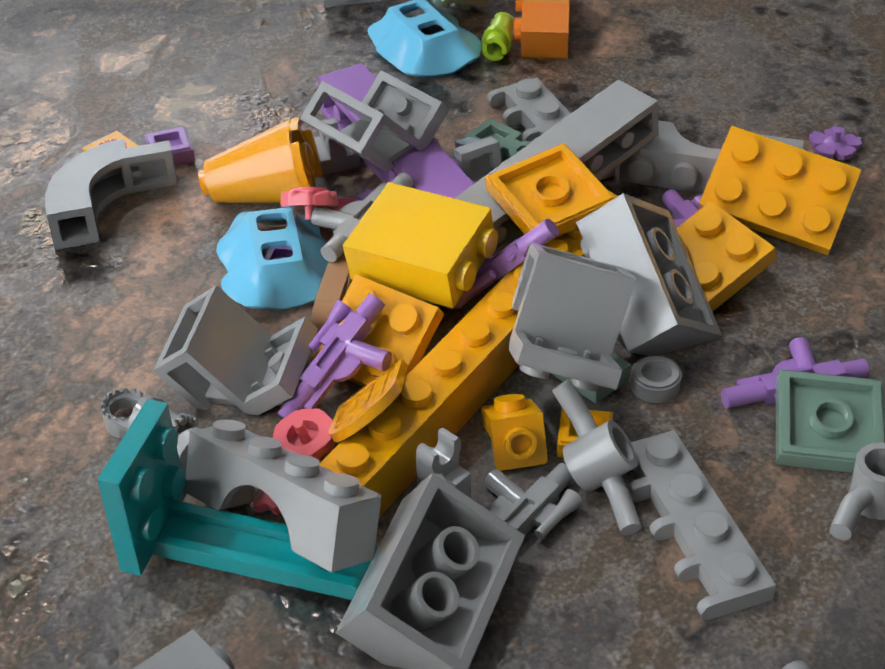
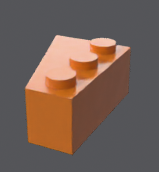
(543, 28)

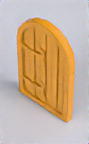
(368, 402)

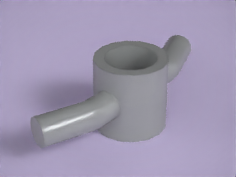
(599, 457)
(865, 492)

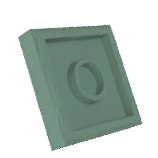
(826, 419)

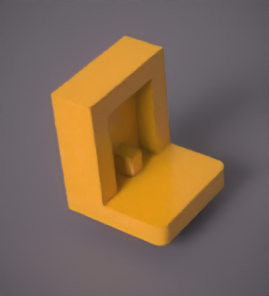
(515, 432)

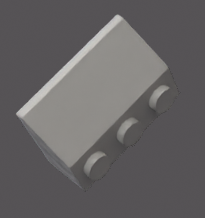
(667, 299)
(432, 581)

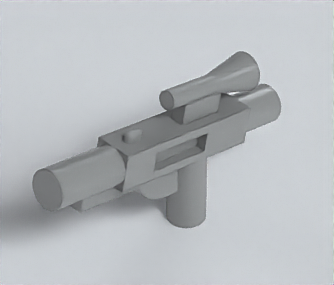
(348, 217)
(537, 504)

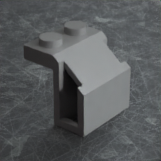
(391, 121)
(569, 317)
(230, 359)

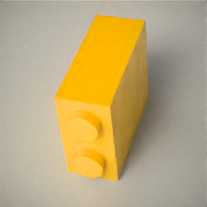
(421, 244)

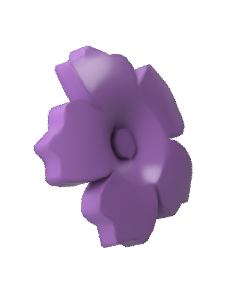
(835, 144)

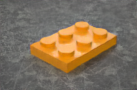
(781, 189)

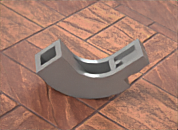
(96, 179)

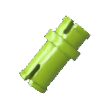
(498, 37)

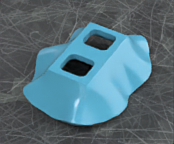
(423, 55)
(275, 282)

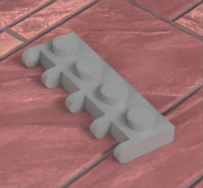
(532, 106)
(701, 527)

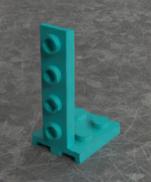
(148, 517)

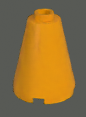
(263, 166)

